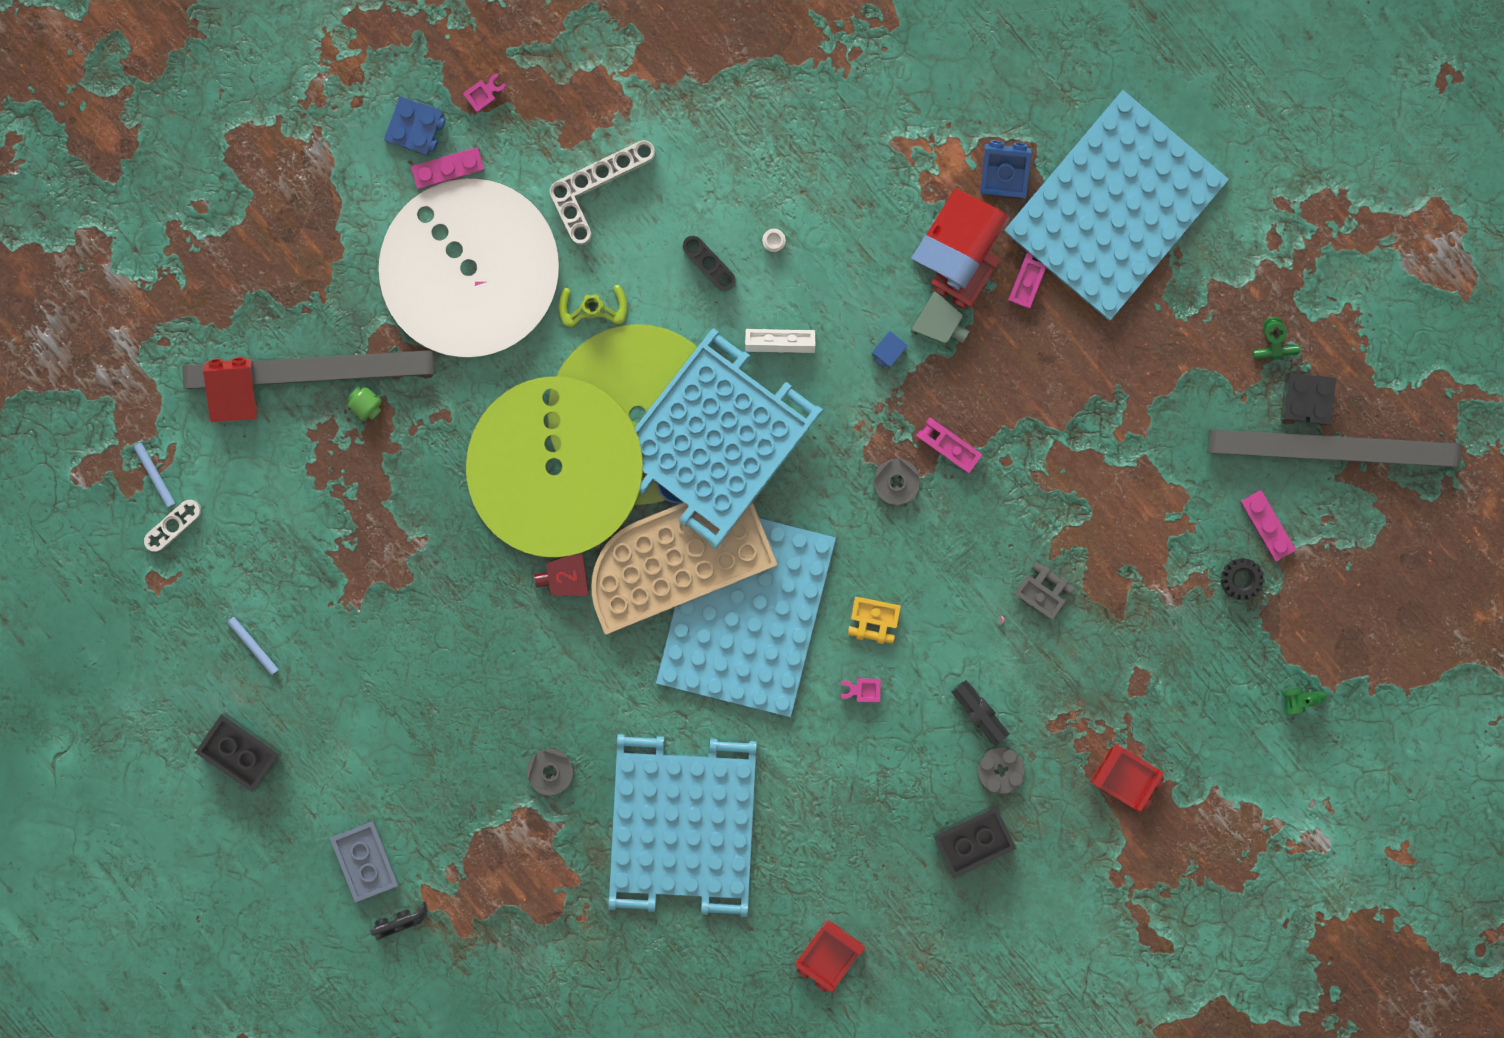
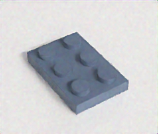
(364, 861)

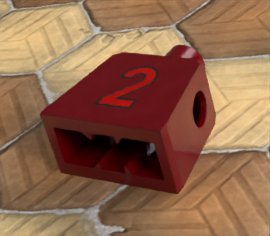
(565, 576)

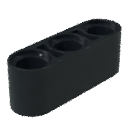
(703, 253)

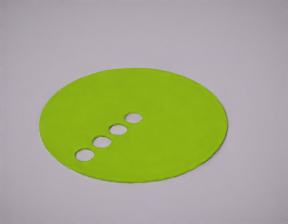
(631, 367)
(565, 510)

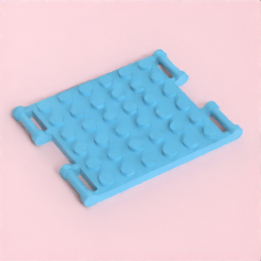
(718, 437)
(682, 825)

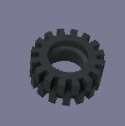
(1256, 579)

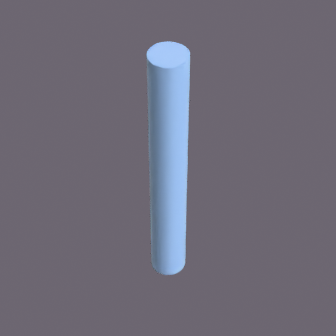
(154, 475)
(252, 645)

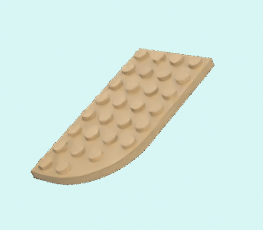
(667, 564)

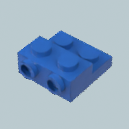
(415, 126)
(1005, 169)

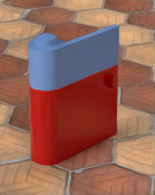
(960, 238)

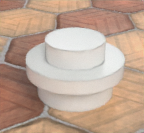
(773, 240)

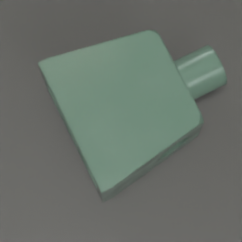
(940, 321)

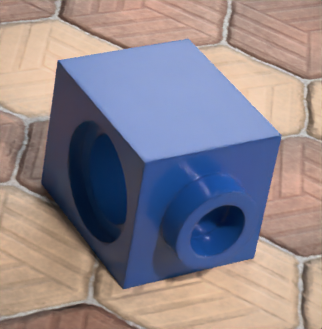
(888, 350)

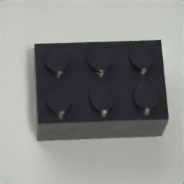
(238, 752)
(974, 841)

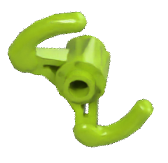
(615, 317)

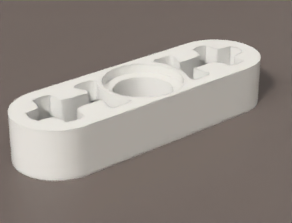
(163, 524)

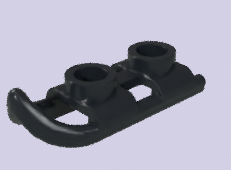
(403, 921)

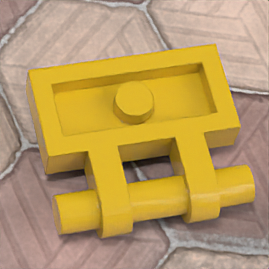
(876, 613)

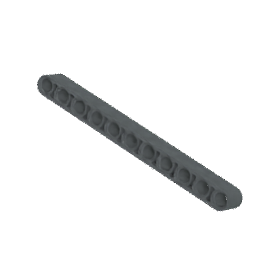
(327, 368)
(1334, 448)

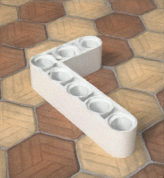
(593, 183)

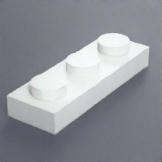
(780, 341)

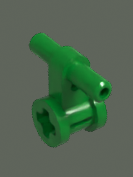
(1276, 350)
(1297, 700)

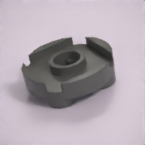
(883, 481)
(1008, 759)
(538, 778)

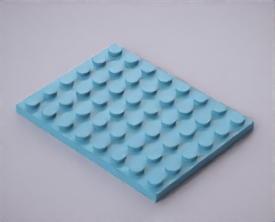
(1116, 205)
(755, 633)

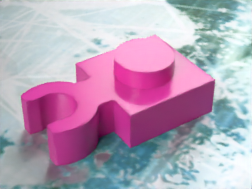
(481, 94)
(866, 689)

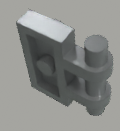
(1041, 597)

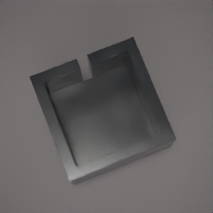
(1308, 397)

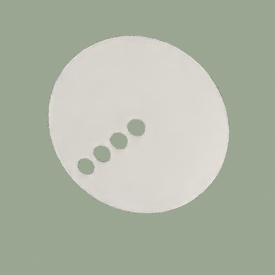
(511, 253)

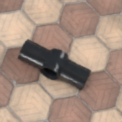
(980, 712)

